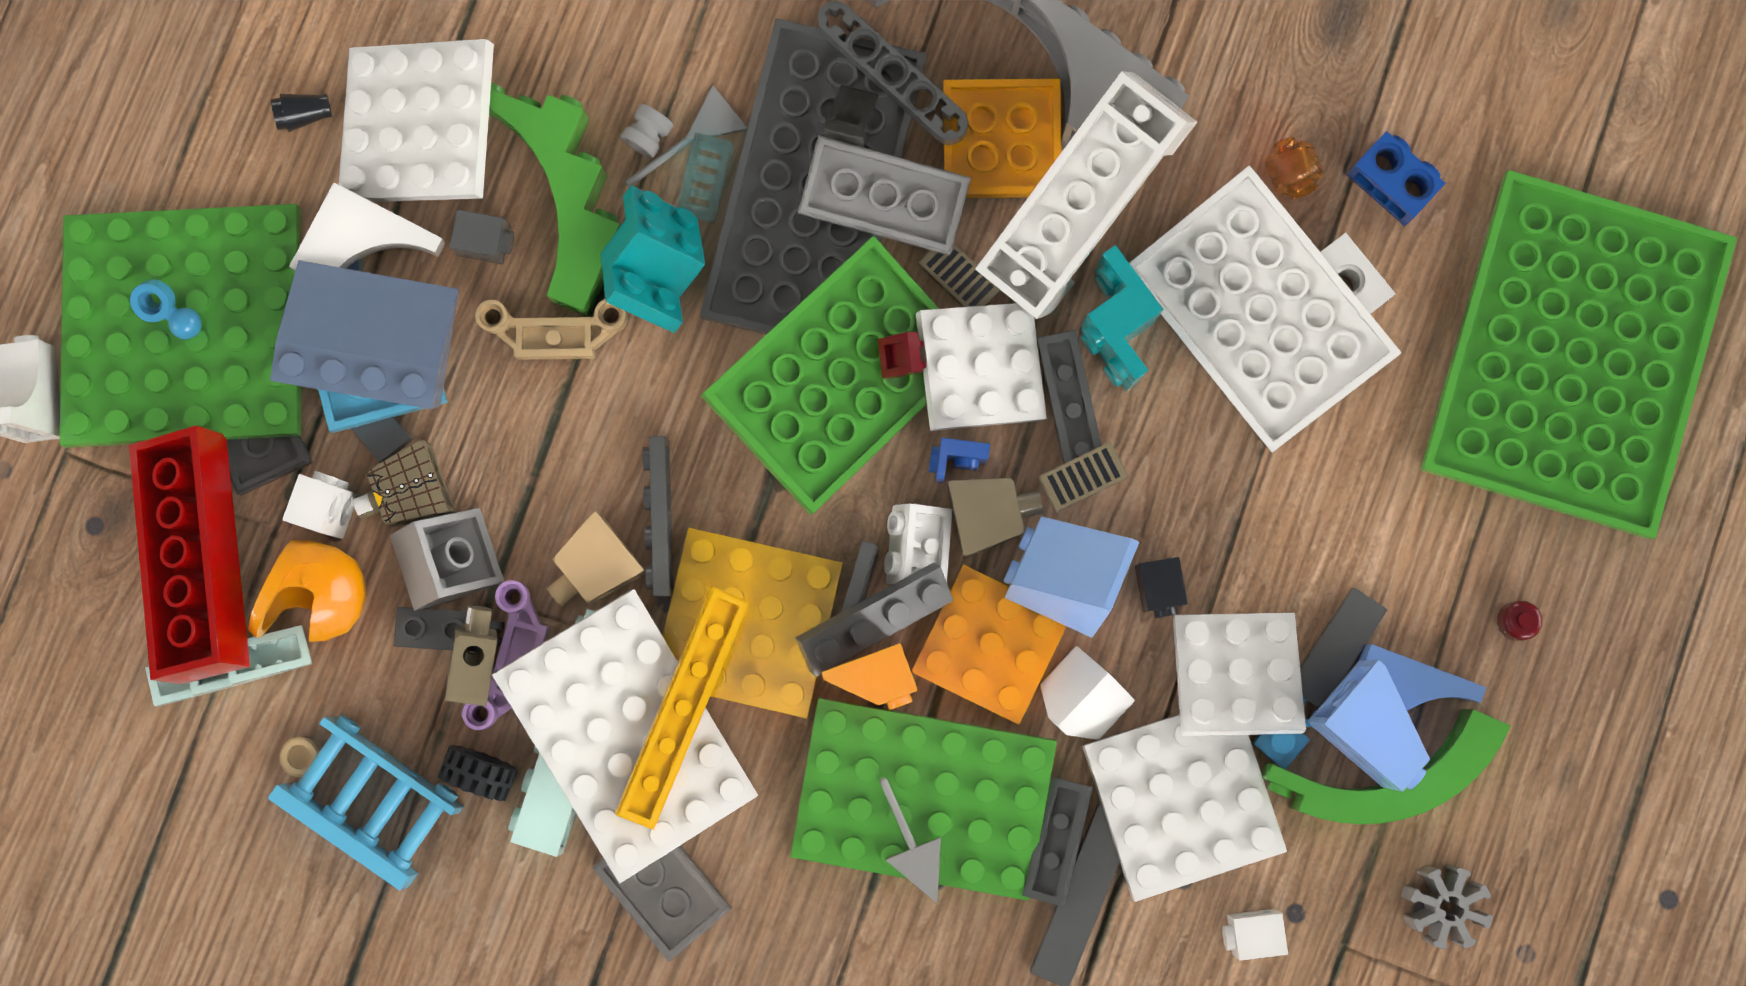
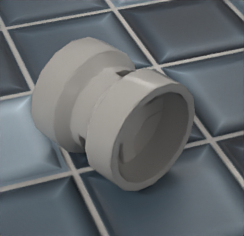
(644, 134)

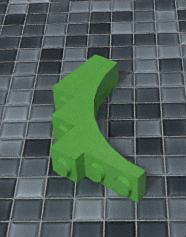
(575, 184)

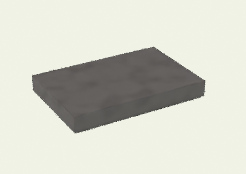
(668, 900)

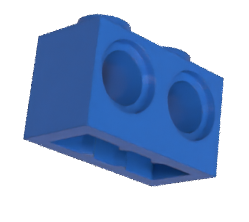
(1389, 186)

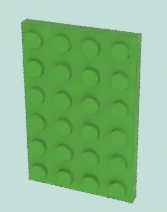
(814, 385)
(951, 780)

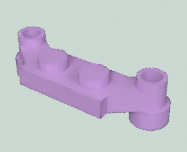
(521, 635)

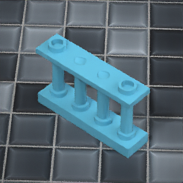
(330, 820)

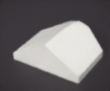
(1083, 696)

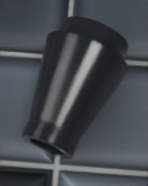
(299, 110)

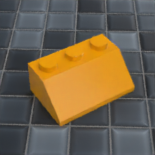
(876, 677)

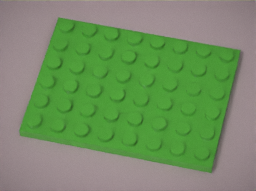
(1579, 354)

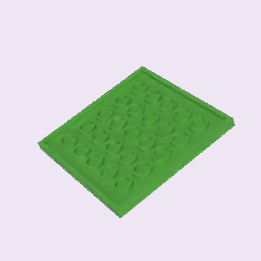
(135, 377)

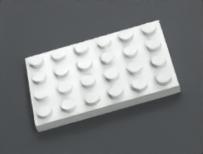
(1263, 309)
(589, 710)

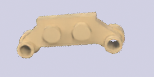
(552, 336)

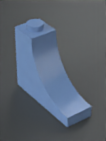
(1419, 681)

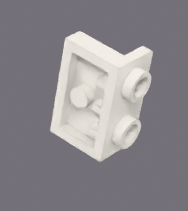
(917, 539)

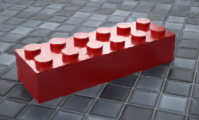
(188, 556)

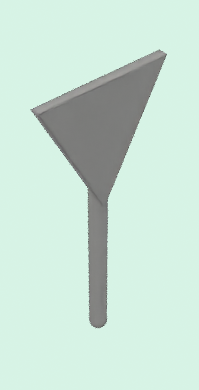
(713, 119)

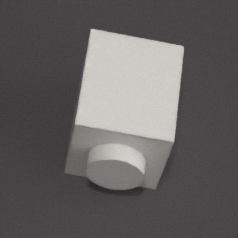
(1255, 934)

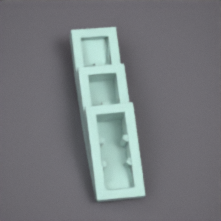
(268, 656)

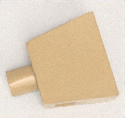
(594, 563)

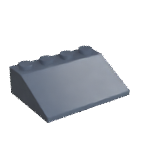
(365, 335)

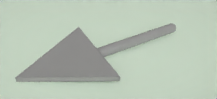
(919, 862)

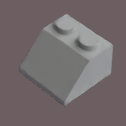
(446, 558)

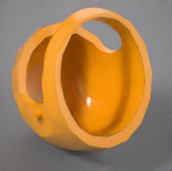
(313, 579)

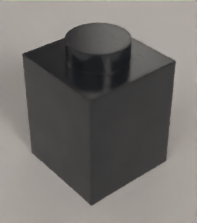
(1161, 586)

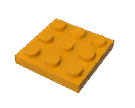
(1009, 134)
(988, 647)

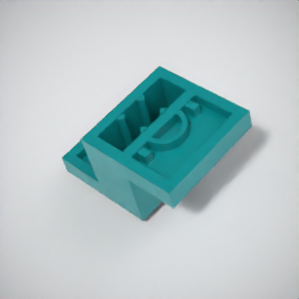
(652, 259)
(1119, 319)

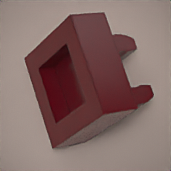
(900, 355)

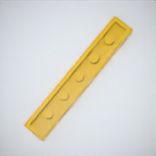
(681, 708)

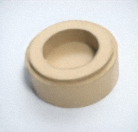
(298, 755)

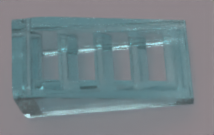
(715, 145)

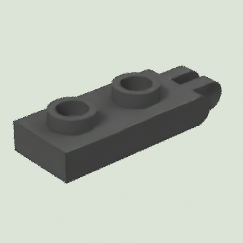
(432, 628)

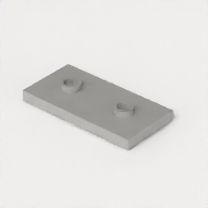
(884, 195)

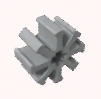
(1442, 921)

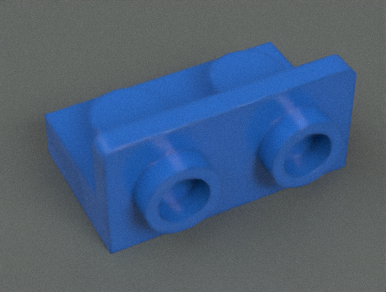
(965, 454)

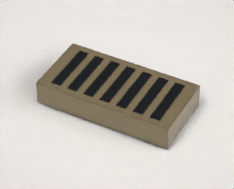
(959, 278)
(1083, 477)

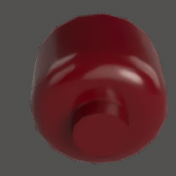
(1519, 620)

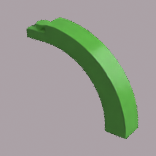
(1450, 770)

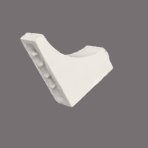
(355, 227)
(29, 390)

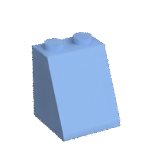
(1069, 573)
(1373, 727)

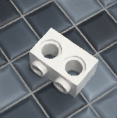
(321, 504)

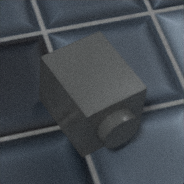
(481, 237)

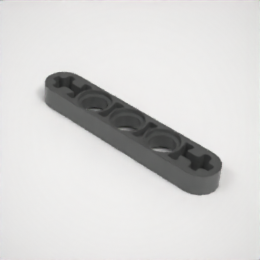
(887, 54)

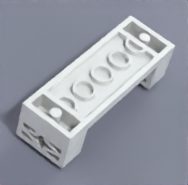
(1084, 193)

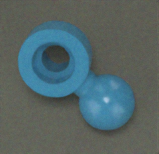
(182, 322)

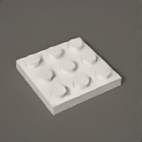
(980, 366)
(1238, 674)

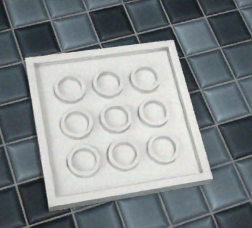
(417, 121)
(1182, 805)

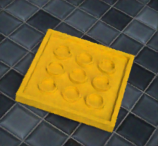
(786, 598)

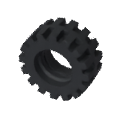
(477, 773)

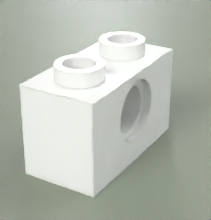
(1352, 263)

